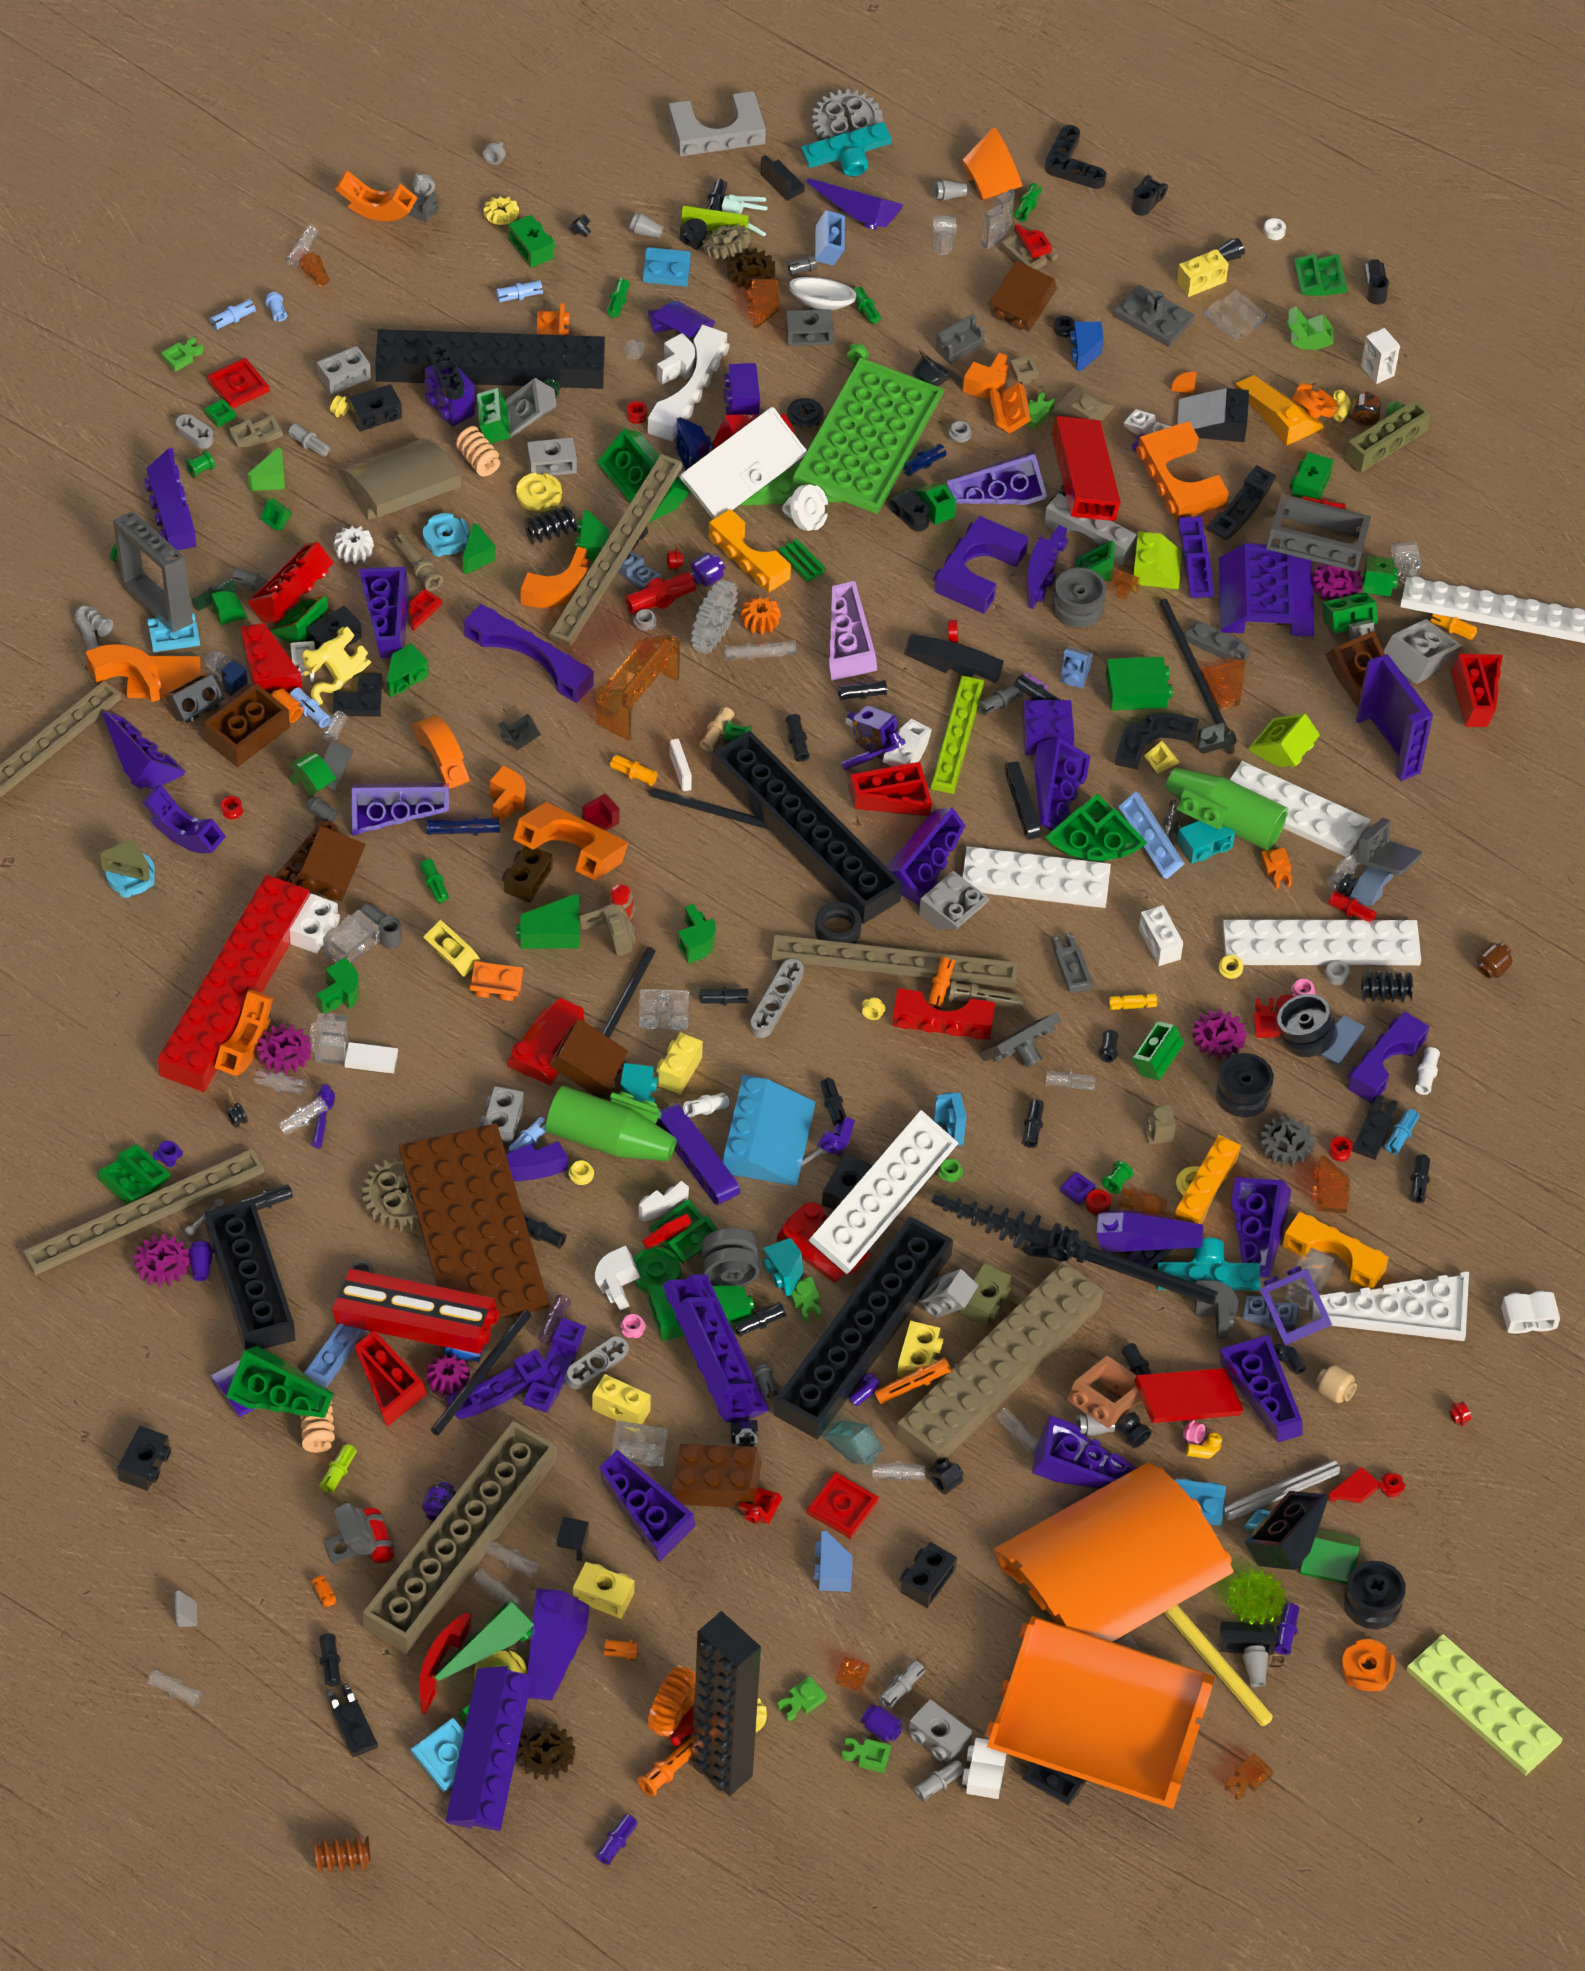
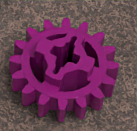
(1337, 581)
(1219, 1034)
(284, 1049)
(161, 1260)

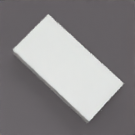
(680, 765)
(371, 1057)

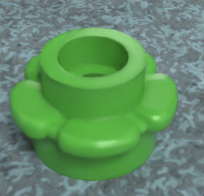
(856, 352)
(1393, 407)
(950, 1165)

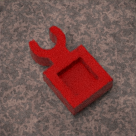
(1265, 1020)

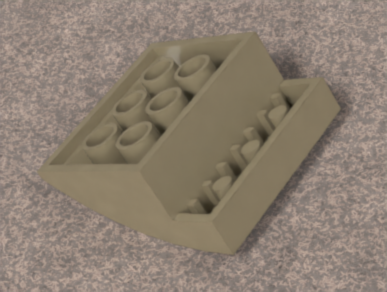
(400, 478)

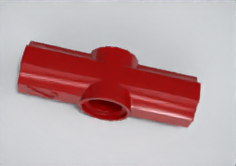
(660, 593)

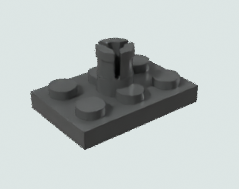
(1154, 315)
(1023, 1041)

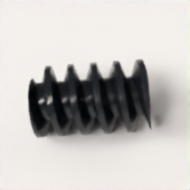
(550, 523)
(1387, 986)

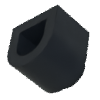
(693, 233)
(945, 1475)

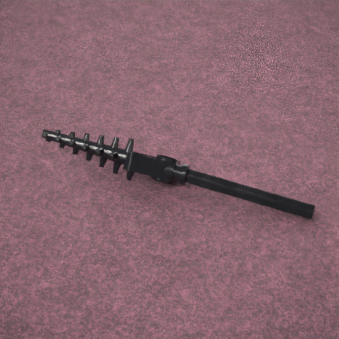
(1064, 1244)

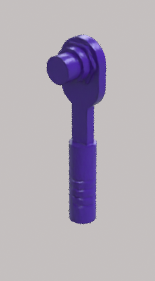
(895, 742)
(329, 1097)

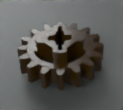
(750, 266)
(557, 1744)

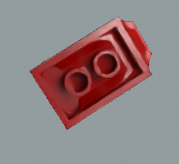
(543, 1039)
(801, 1228)

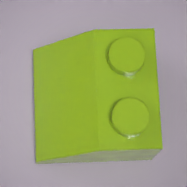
(1157, 561)
(1285, 740)

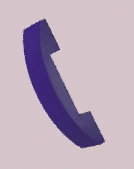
(559, 1358)
(502, 1386)

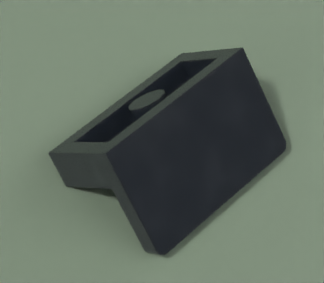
(781, 178)
(1239, 1635)

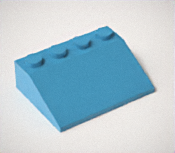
(768, 1132)

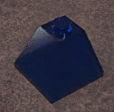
(691, 442)

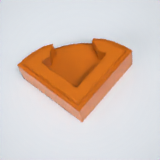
(1185, 383)

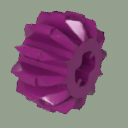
(447, 1375)

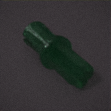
(205, 599)

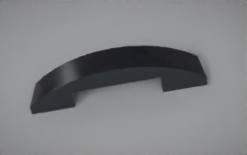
(1244, 503)

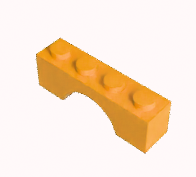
(766, 568)
(1208, 1179)
(1364, 1263)

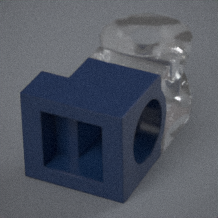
(226, 671)

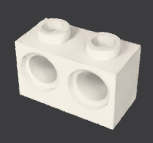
(1380, 355)
(310, 921)
(1160, 935)

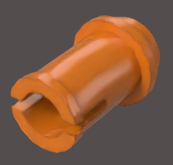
(621, 1649)

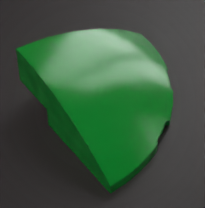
(1096, 833)

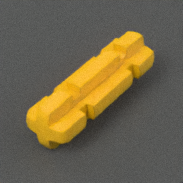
(1133, 1001)

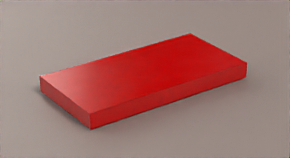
(1188, 1395)

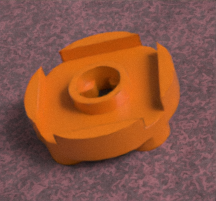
(1317, 403)
(1364, 1679)

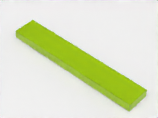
(957, 734)

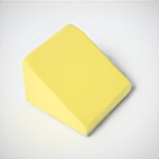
(1161, 757)

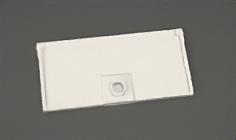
(743, 464)

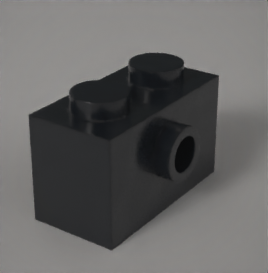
(327, 627)

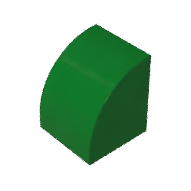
(227, 607)

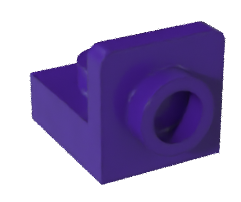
(839, 1138)

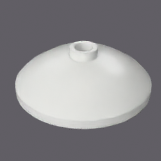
(822, 293)

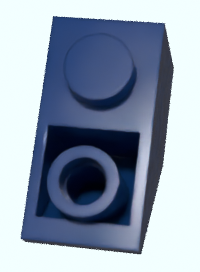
(1087, 343)

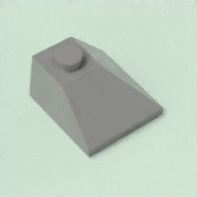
(529, 405)

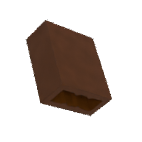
(1022, 296)
(331, 864)
(589, 1058)

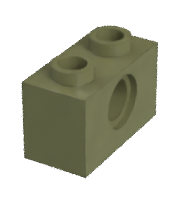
(991, 1283)

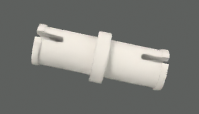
(1427, 1070)
(706, 1104)

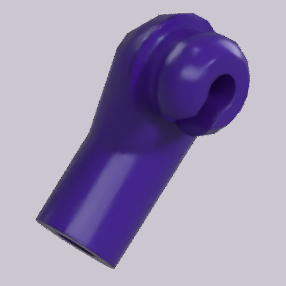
(865, 1391)

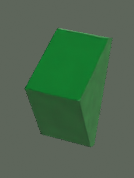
(478, 551)
(1099, 560)

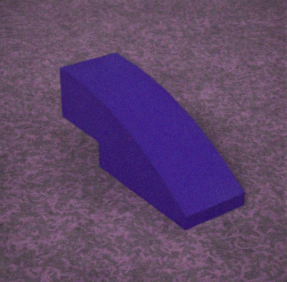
(534, 1164)

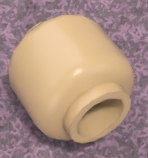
(1336, 1384)

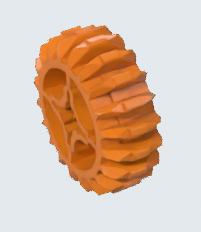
(672, 1701)

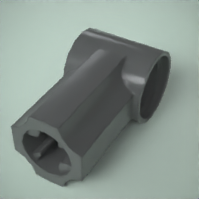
(389, 926)

